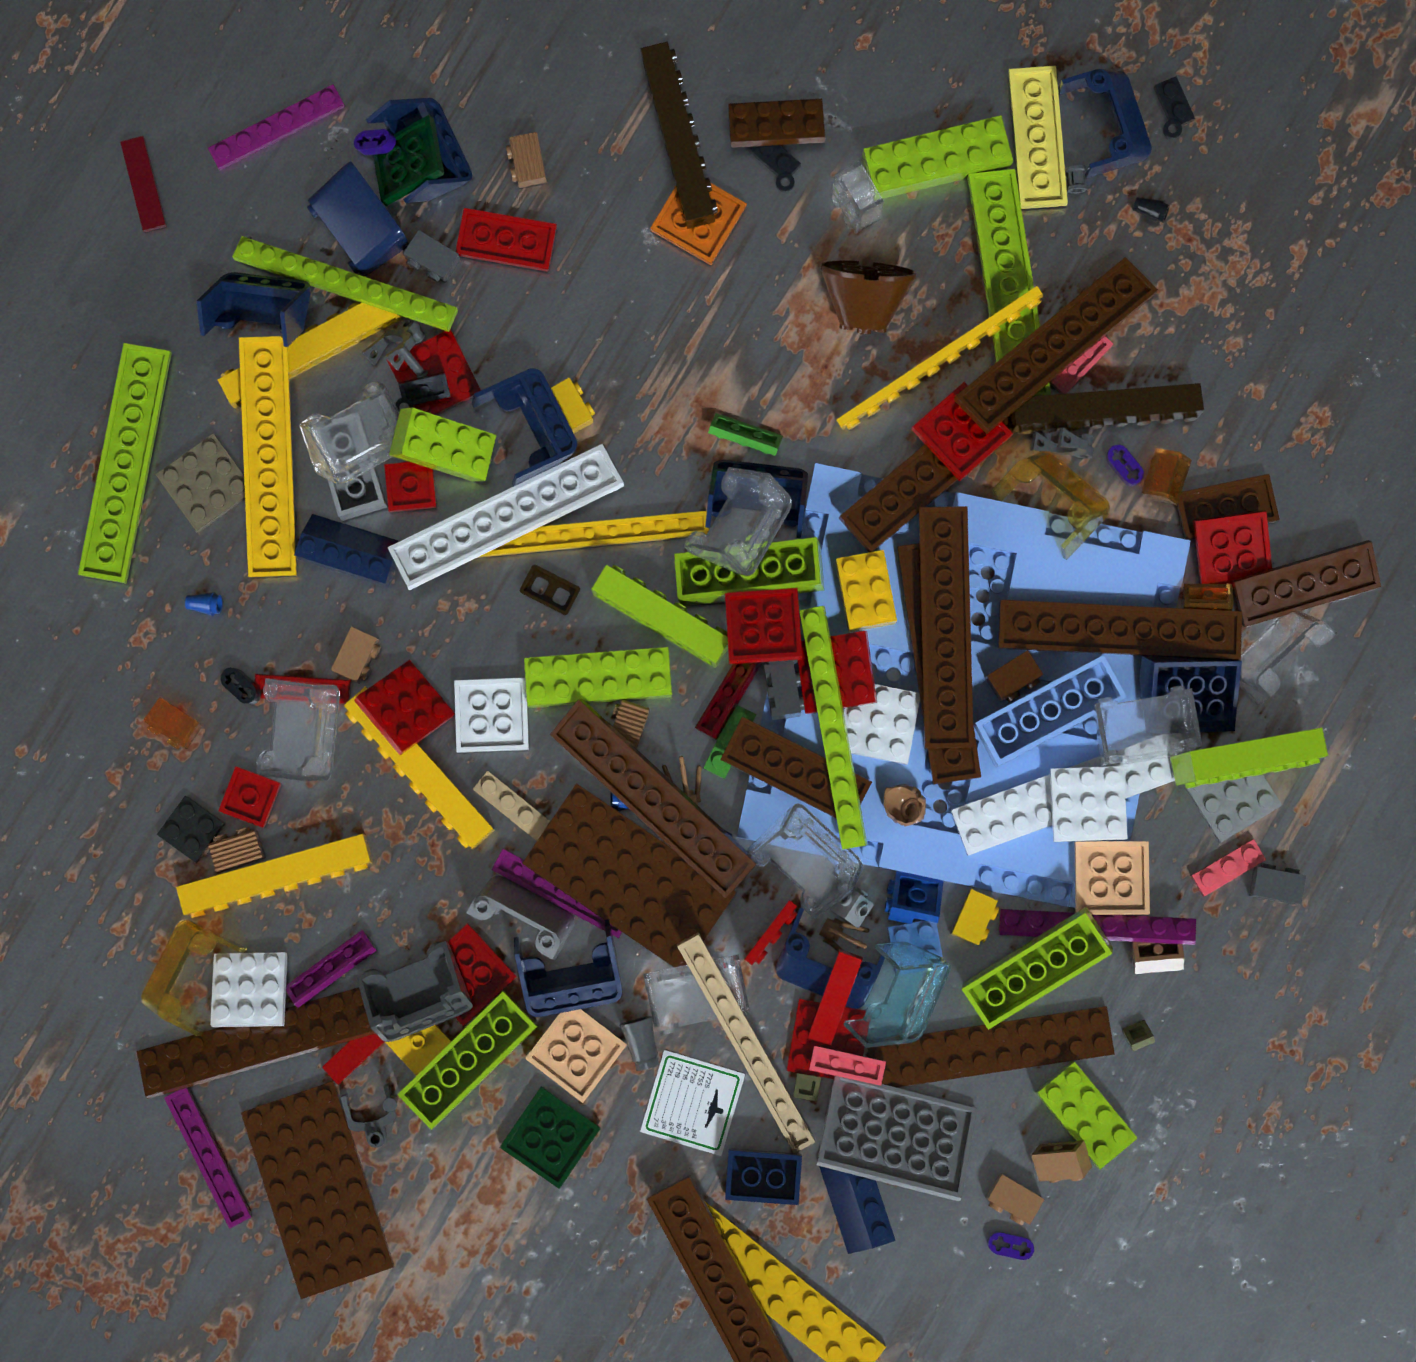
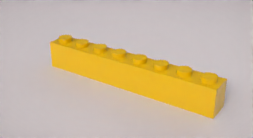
(321, 343)
(429, 780)
(273, 875)

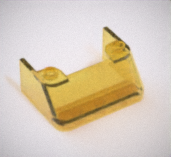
(1088, 505)
(186, 937)

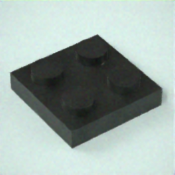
(190, 829)

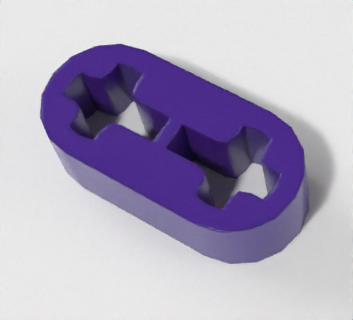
(374, 137)
(1129, 461)
(1009, 1251)

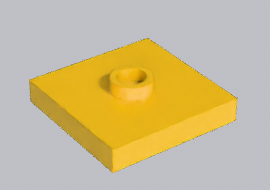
(420, 1048)

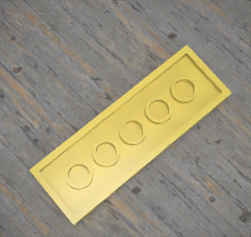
(1038, 137)

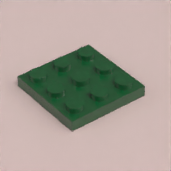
(410, 162)
(550, 1137)

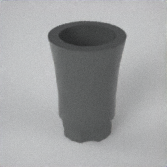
(641, 1042)

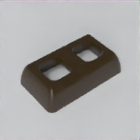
(554, 583)

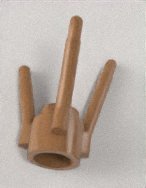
(694, 797)
(832, 931)

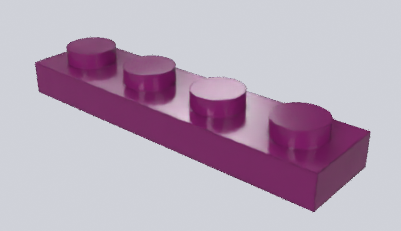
(330, 968)

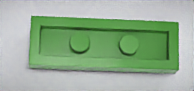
(745, 434)
(713, 762)

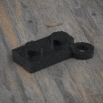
(1174, 105)
(779, 162)
(423, 390)

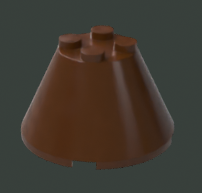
(866, 294)

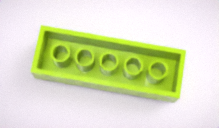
(938, 157)
(783, 567)
(661, 616)
(598, 677)
(1249, 758)
(1037, 968)
(467, 1060)

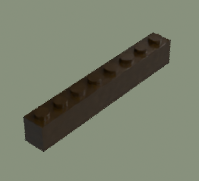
(678, 135)
(1108, 408)

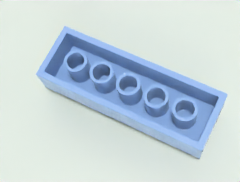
(1048, 711)

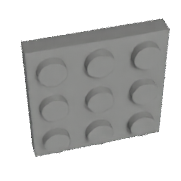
(1234, 804)

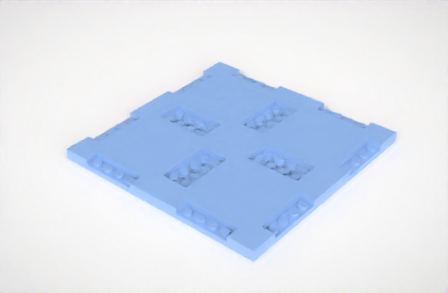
(1027, 565)

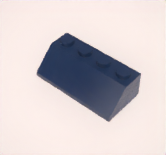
(346, 550)
(858, 1210)

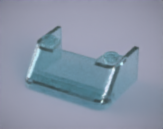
(909, 999)

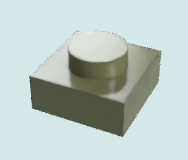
(1138, 1035)
(806, 1087)

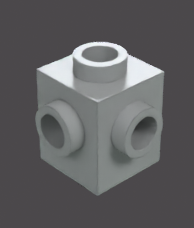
(853, 907)

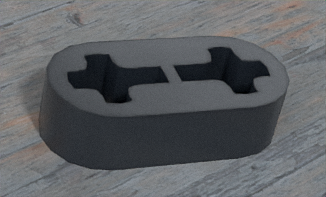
(243, 682)

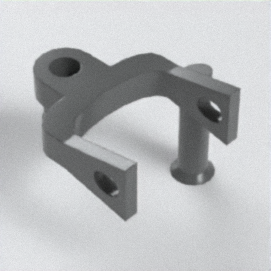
(407, 333)
(1076, 446)
(374, 1126)

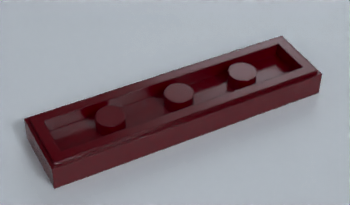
(143, 184)
(727, 698)

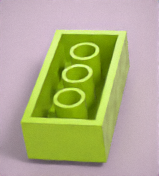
(442, 444)
(1086, 1114)

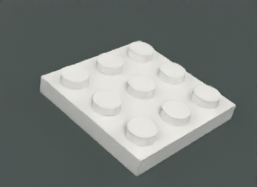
(491, 715)
(885, 727)
(1088, 804)
(248, 989)

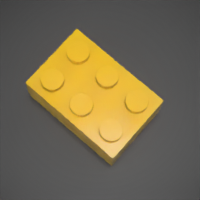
(866, 591)

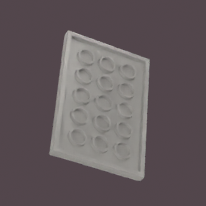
(897, 1137)

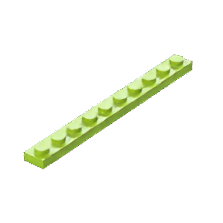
(345, 283)
(833, 727)

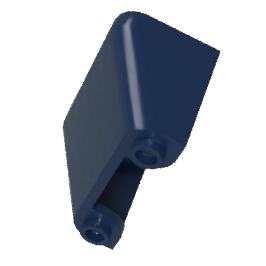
(357, 220)

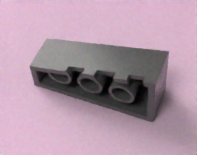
(783, 690)

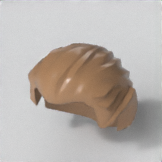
(904, 804)

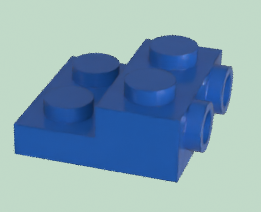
(914, 898)

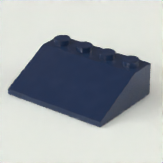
(1213, 685)

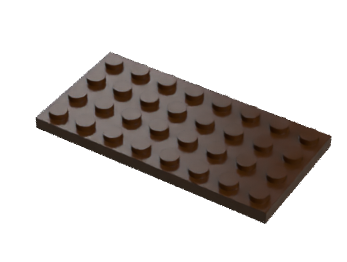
(625, 876)
(317, 1190)

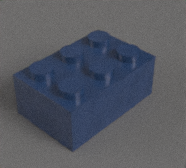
(763, 1176)

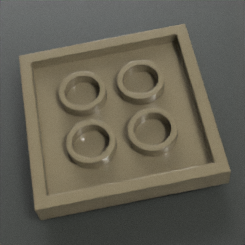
(204, 482)

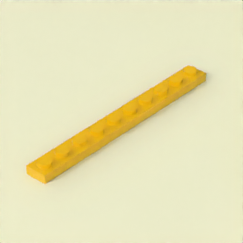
(949, 353)
(605, 533)

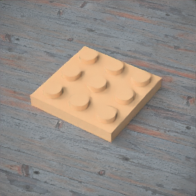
(1112, 877)
(576, 1052)

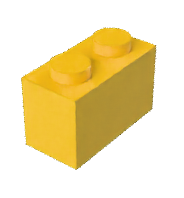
(575, 411)
(974, 917)

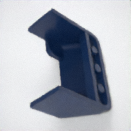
(404, 112)
(1133, 143)
(255, 299)
(535, 398)
(791, 479)
(813, 976)
(573, 986)

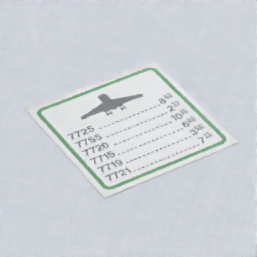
(692, 1102)

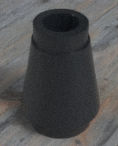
(1152, 209)

